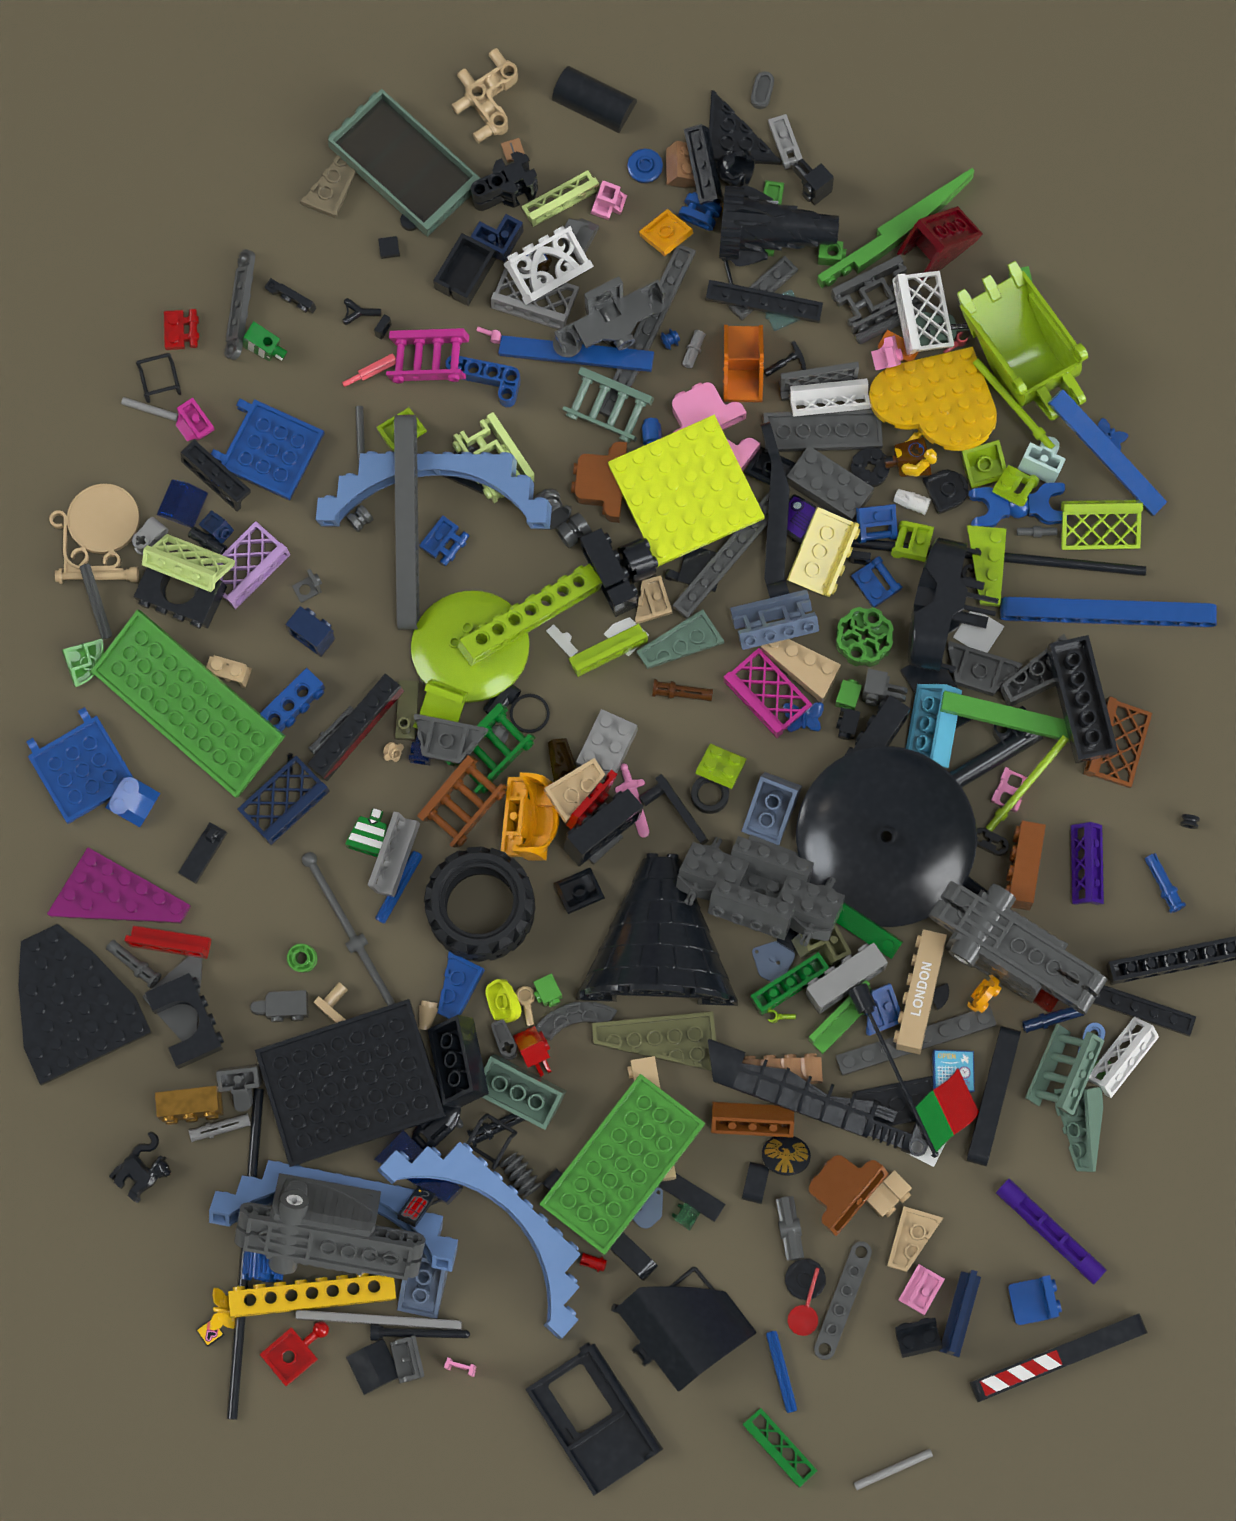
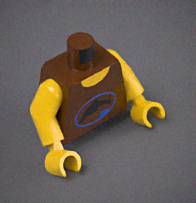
(912, 457)

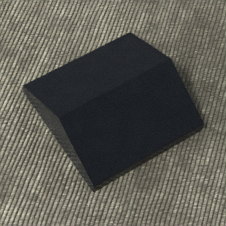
(761, 466)
(579, 890)
(373, 1366)

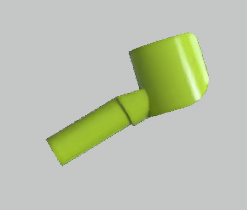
(780, 1016)

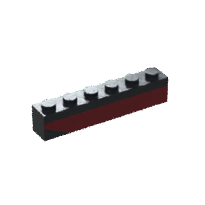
(356, 727)

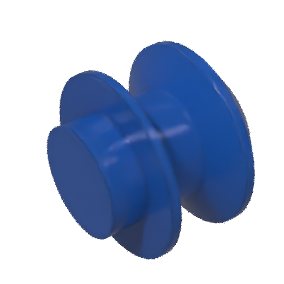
(669, 339)

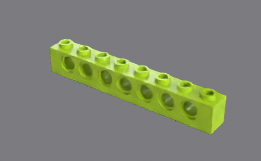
(476, 652)

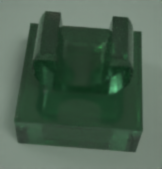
(686, 1216)

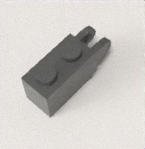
(283, 1005)

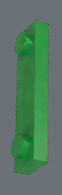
(869, 931)

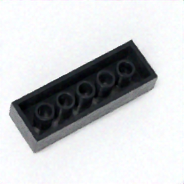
(1082, 699)

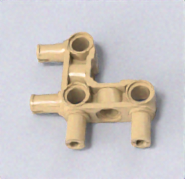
(489, 86)

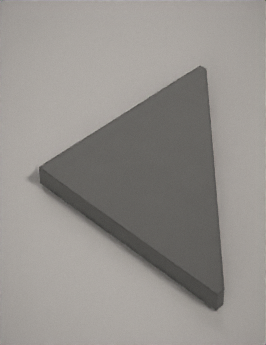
(182, 1018)

